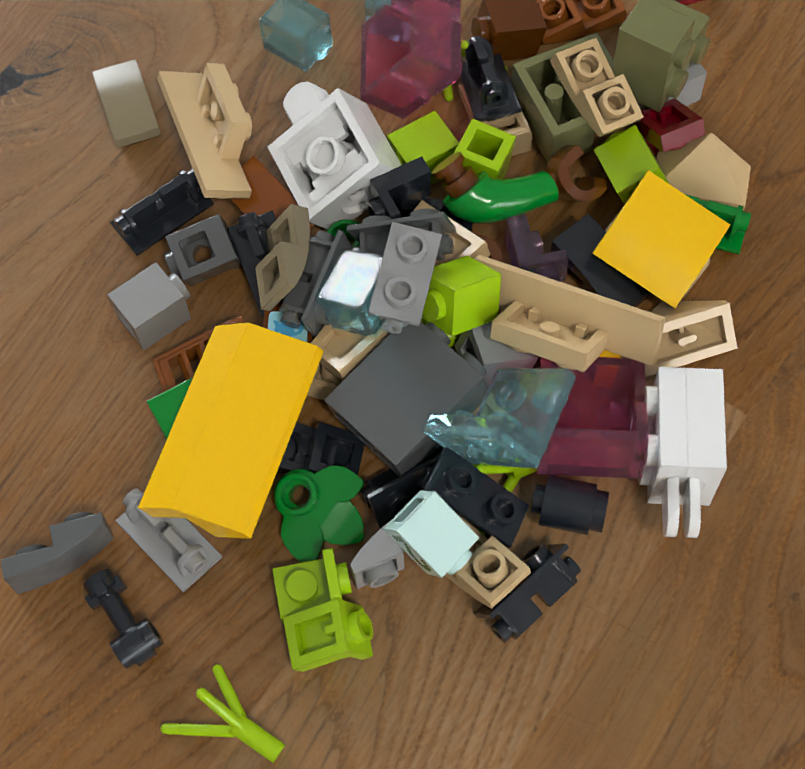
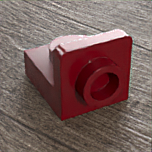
(670, 127)

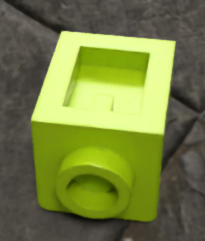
(310, 583)
(328, 634)

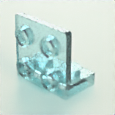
(511, 421)

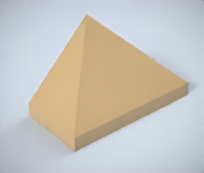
(707, 171)
(693, 332)

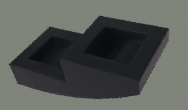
(596, 274)
(320, 448)

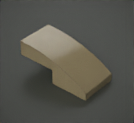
(126, 103)
(286, 258)

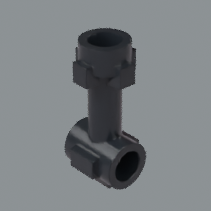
(135, 640)

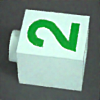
(432, 534)

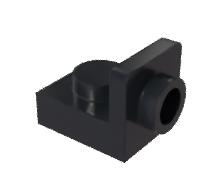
(399, 189)

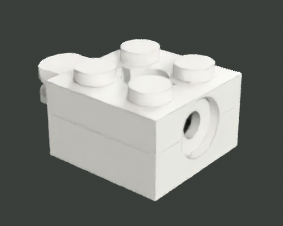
(331, 153)
(685, 444)

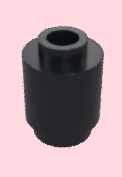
(570, 505)

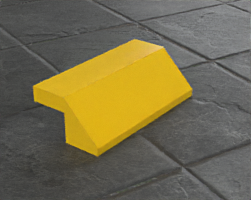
(232, 430)

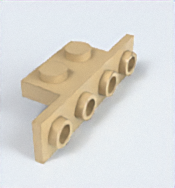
(210, 127)
(569, 322)

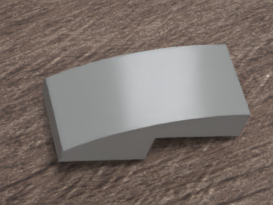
(377, 561)

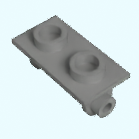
(404, 277)
(169, 542)

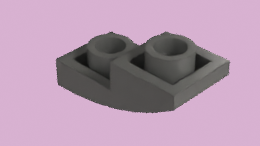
(74, 544)

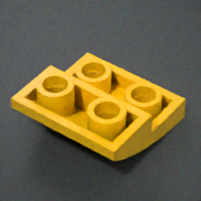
(661, 239)

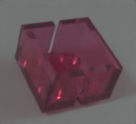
(410, 53)
(601, 423)

